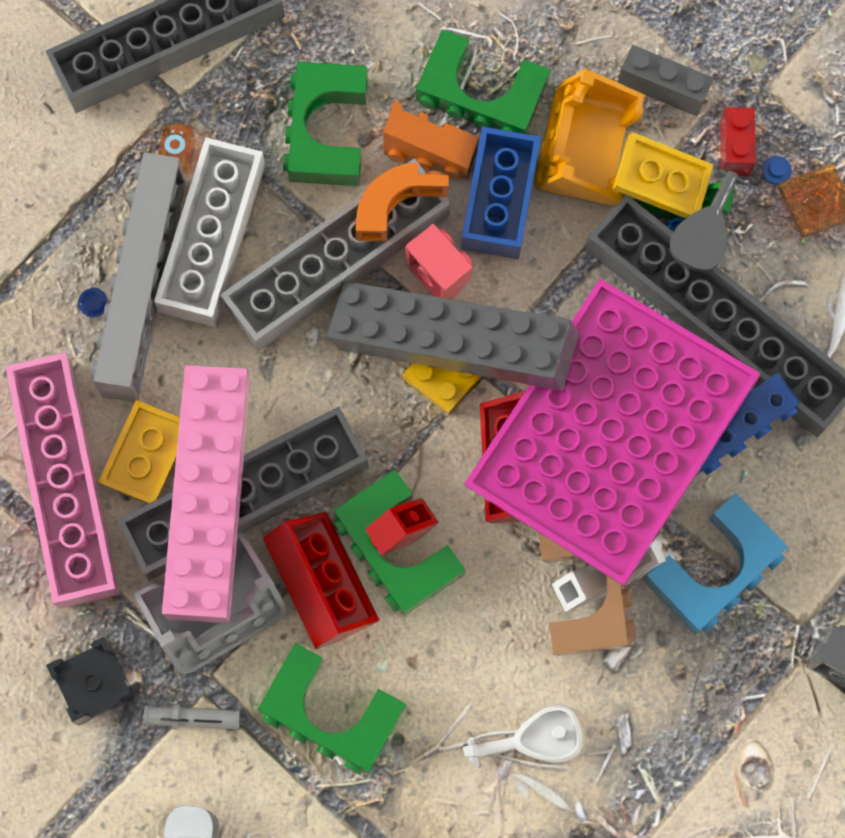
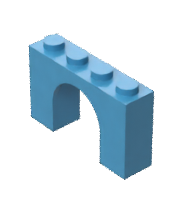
(699, 604)

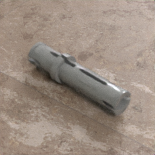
(191, 717)

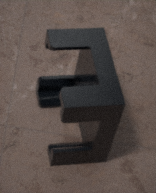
(91, 682)

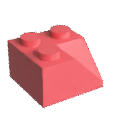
(438, 263)

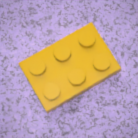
(662, 176)
(439, 385)
(143, 454)

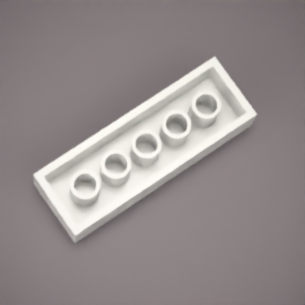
(210, 232)

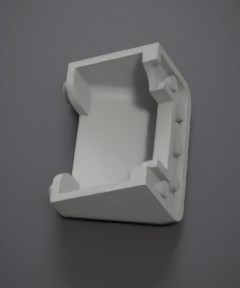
(196, 643)

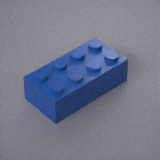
(500, 193)

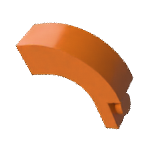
(388, 191)

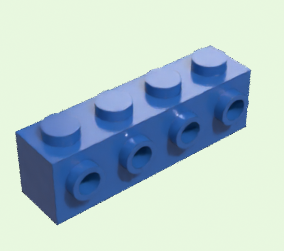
(760, 408)

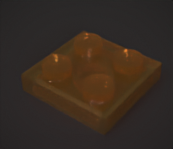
(815, 200)

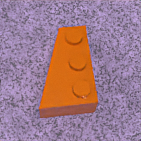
(431, 145)

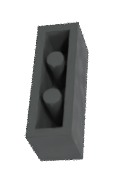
(665, 80)

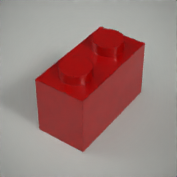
(737, 140)
(401, 526)

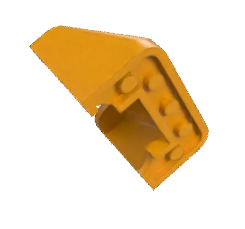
(586, 137)

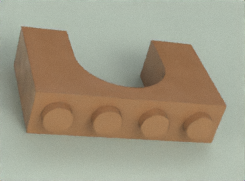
(601, 631)

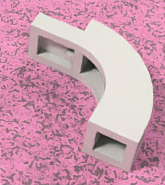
(590, 584)

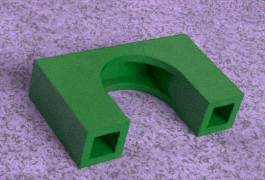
(316, 86)
(440, 89)
(405, 585)
(286, 706)

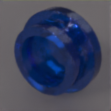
(92, 302)

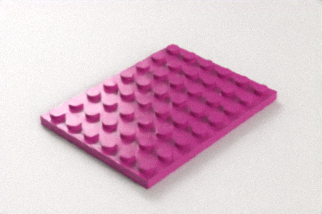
(621, 439)

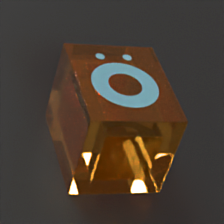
(178, 142)

